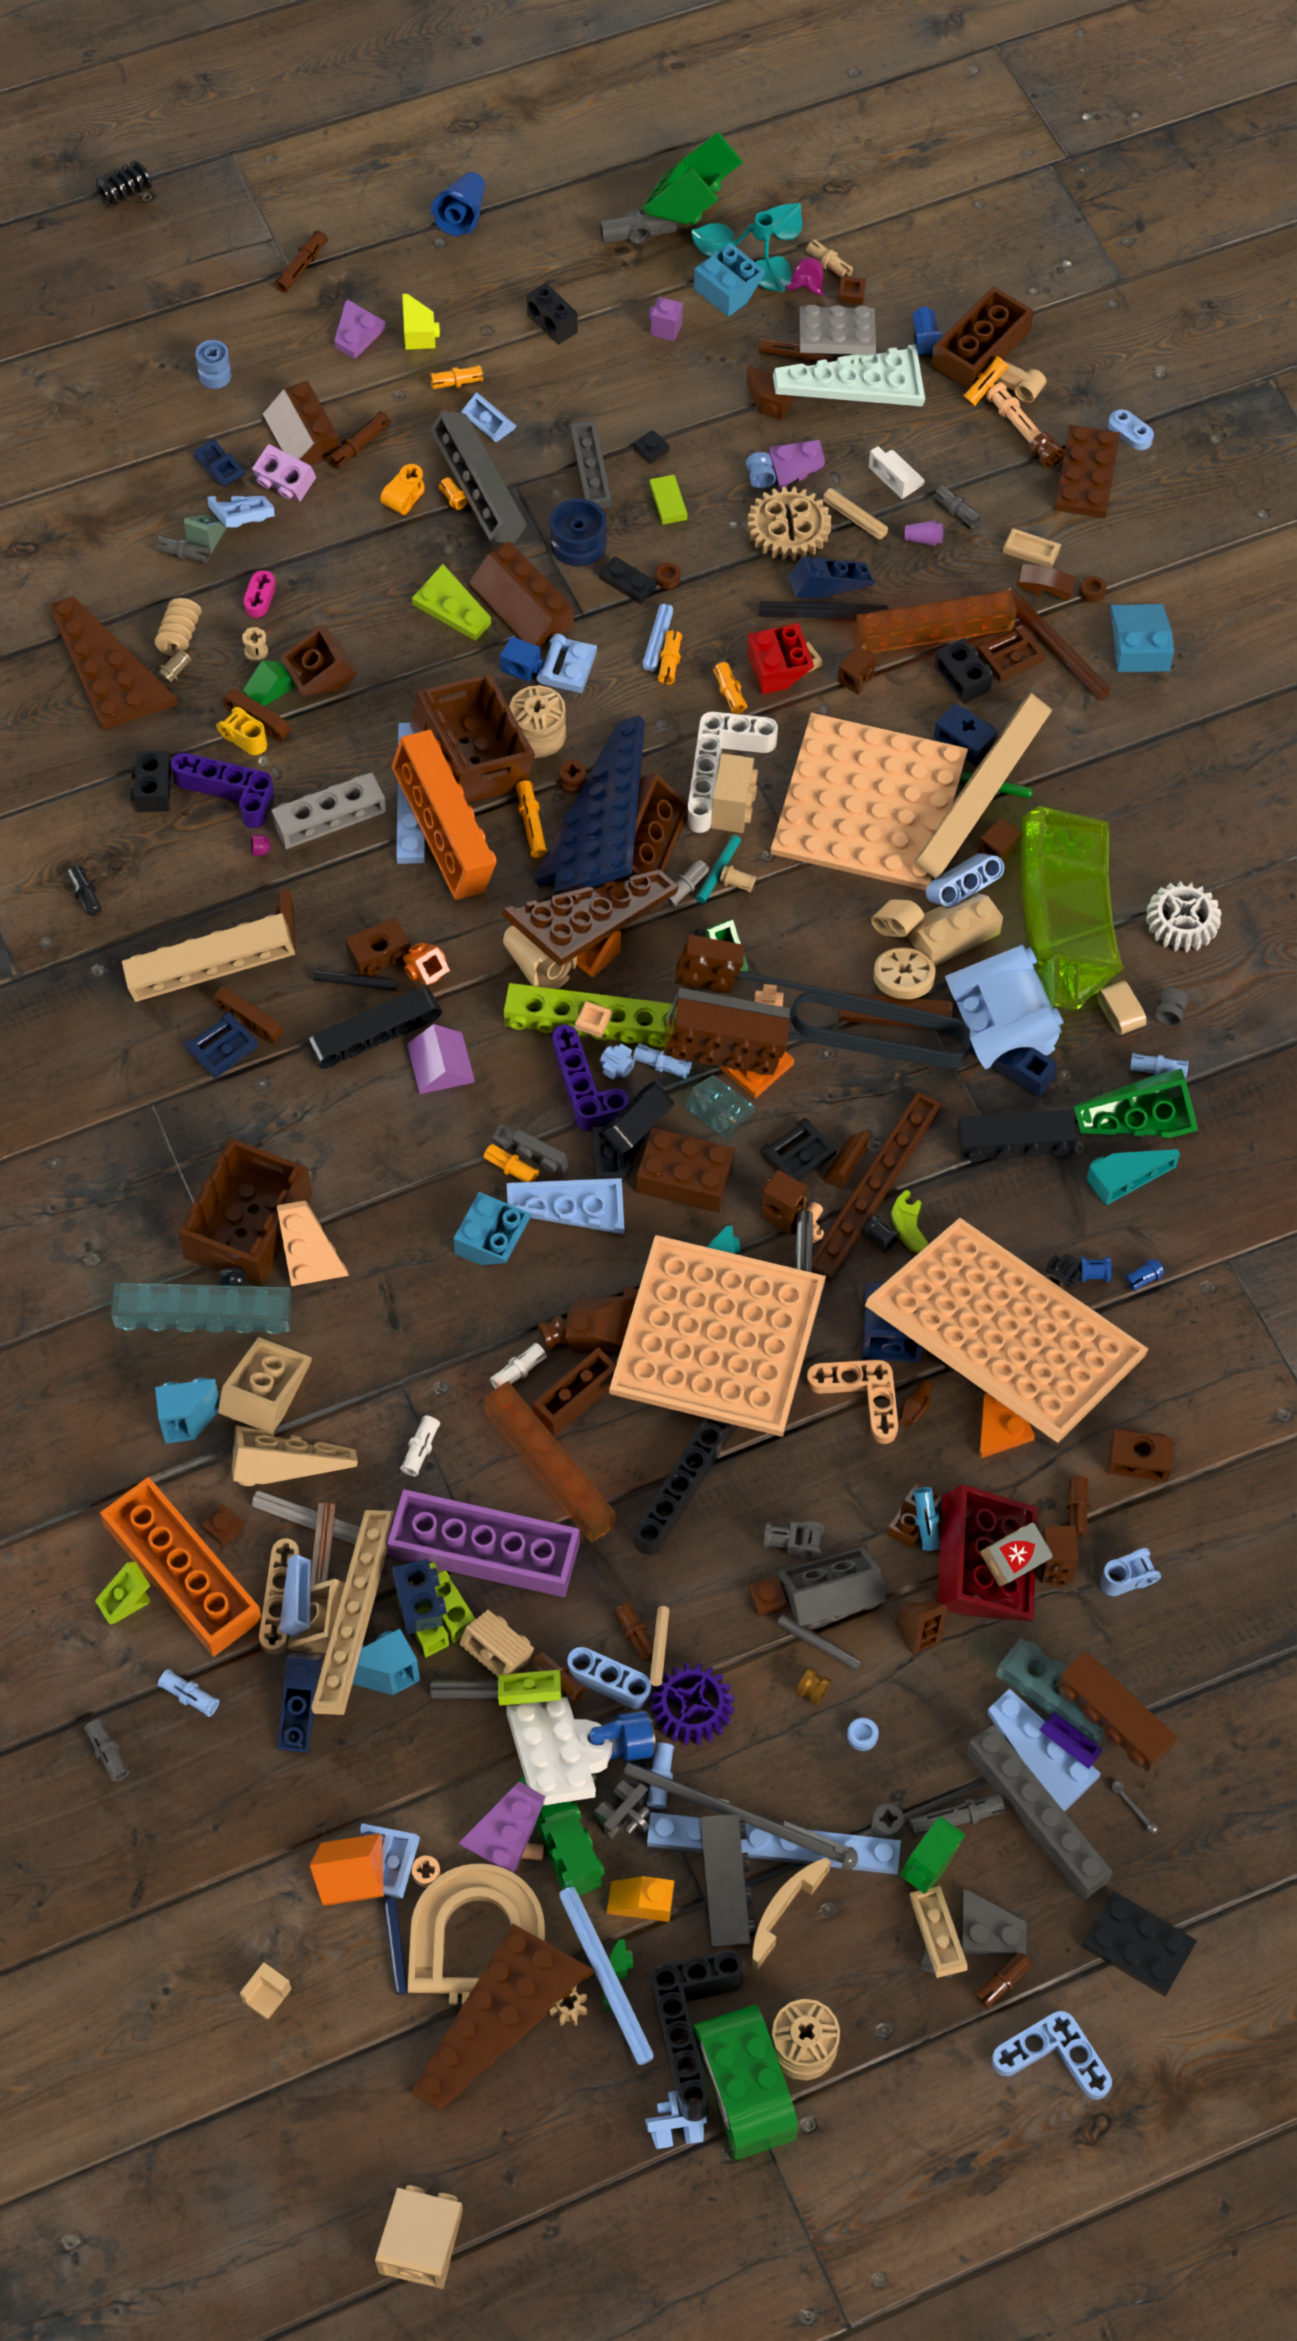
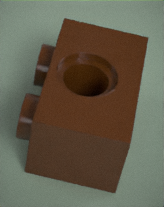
(384, 936)
(782, 1201)
(1127, 1463)
(1064, 1560)

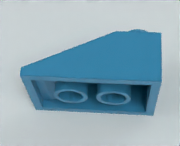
(1142, 638)

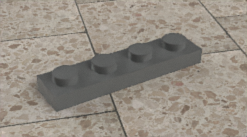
(590, 463)

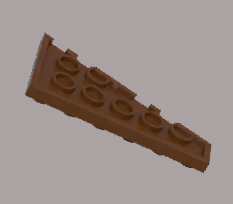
(112, 676)
(588, 915)

